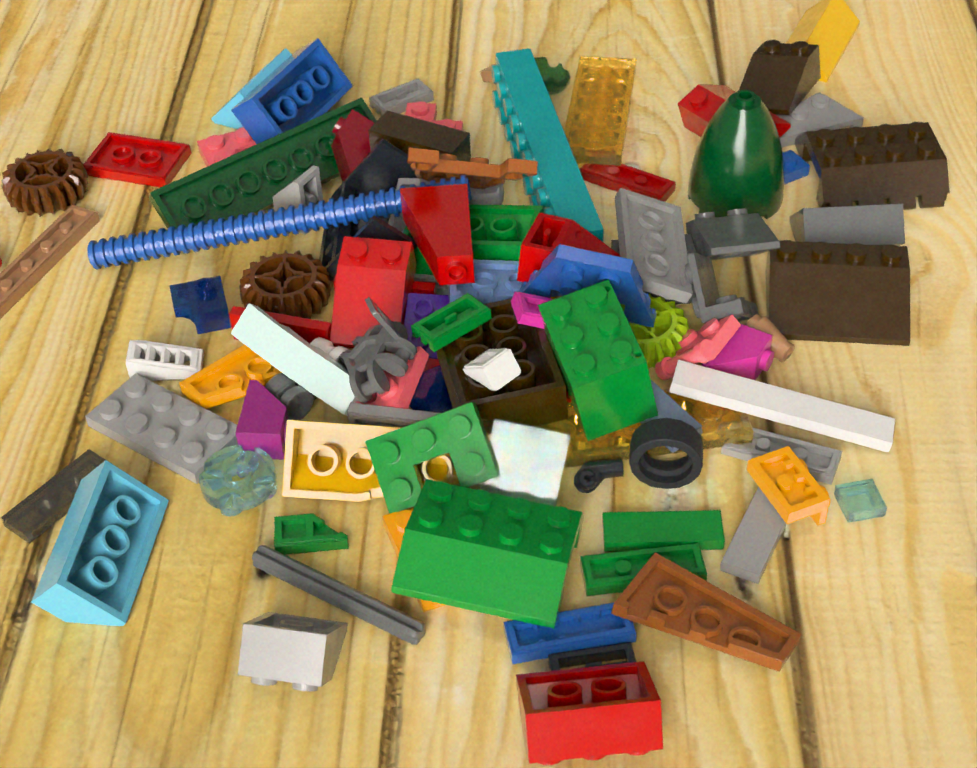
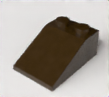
(782, 74)

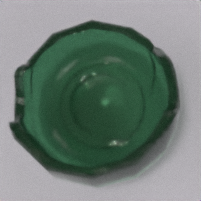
(555, 78)

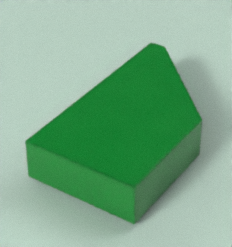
(306, 534)

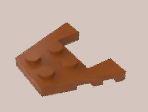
(481, 175)

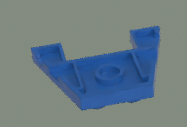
(574, 268)

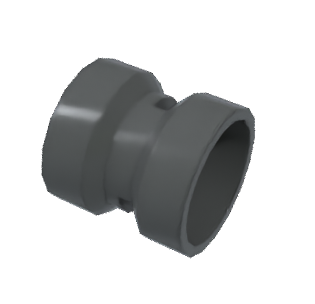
(294, 397)

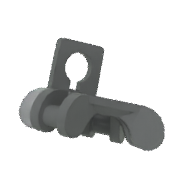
(371, 357)

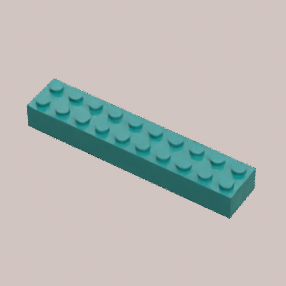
(539, 136)

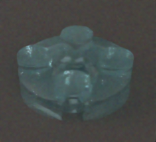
(241, 495)

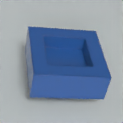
(794, 167)

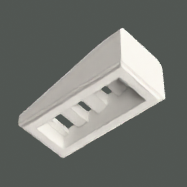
(154, 358)

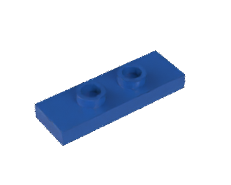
(573, 631)

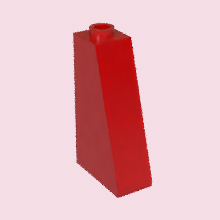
(442, 230)

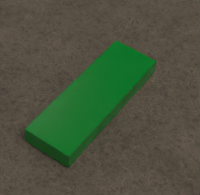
(662, 528)
(614, 571)

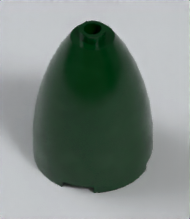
(738, 160)

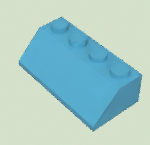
(101, 549)

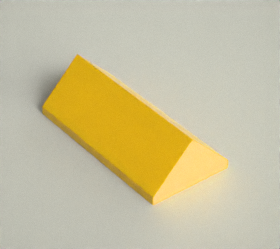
(831, 27)

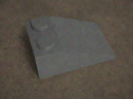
(732, 235)

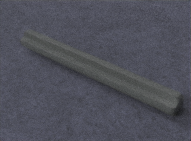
(339, 594)

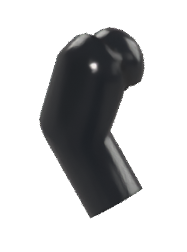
(595, 471)

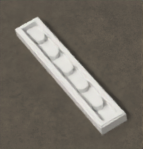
(783, 406)

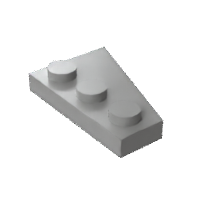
(816, 114)

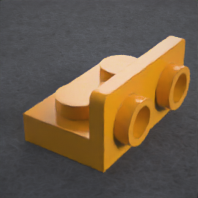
(789, 486)

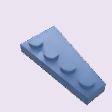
(493, 282)

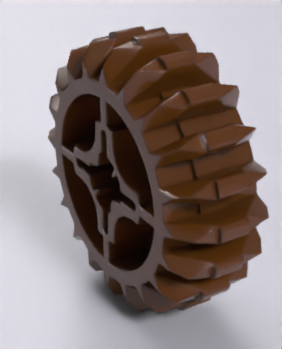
(45, 182)
(286, 284)

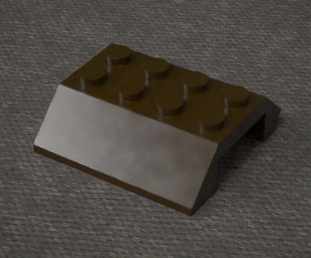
(877, 165)

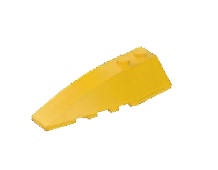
(335, 464)

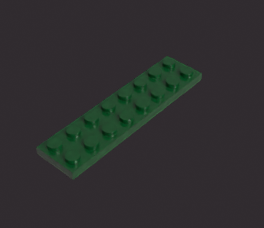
(254, 175)

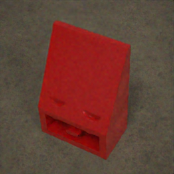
(547, 234)

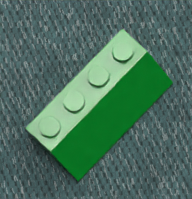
(495, 232)

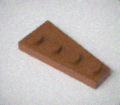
(698, 611)

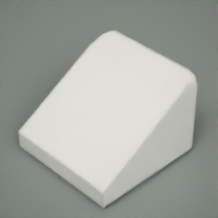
(493, 368)

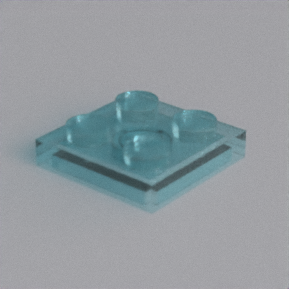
(528, 462)

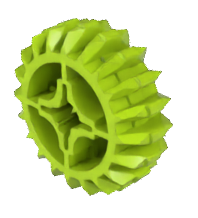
(663, 338)

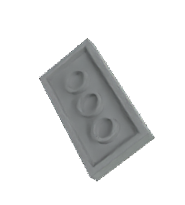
(655, 240)
(162, 426)

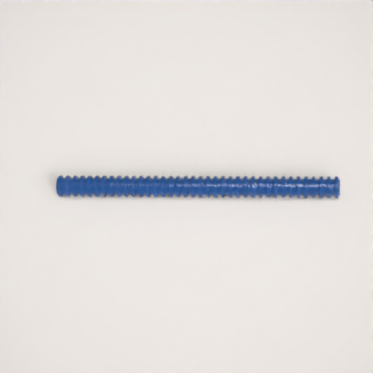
(251, 227)

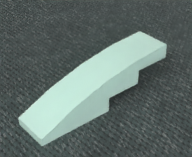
(295, 357)

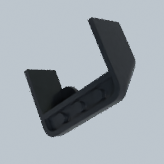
(376, 172)

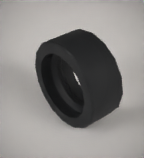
(666, 473)

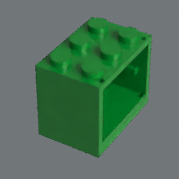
(599, 360)

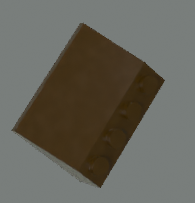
(839, 292)
(528, 399)

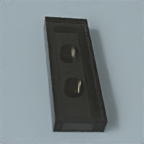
(50, 500)

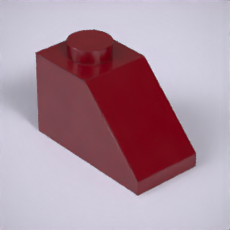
(351, 142)

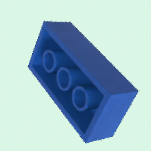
(293, 93)

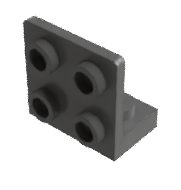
(707, 301)

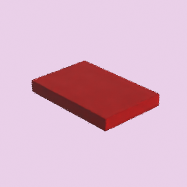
(137, 159)

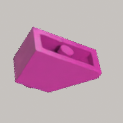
(745, 354)

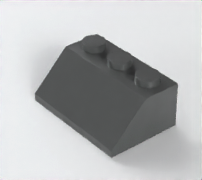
(850, 224)

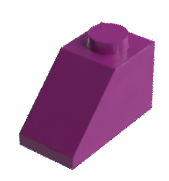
(262, 422)

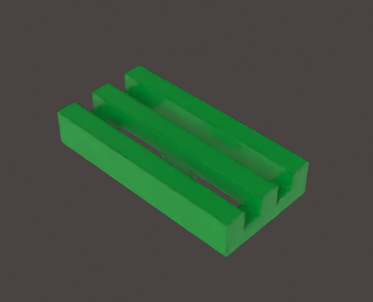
(451, 322)

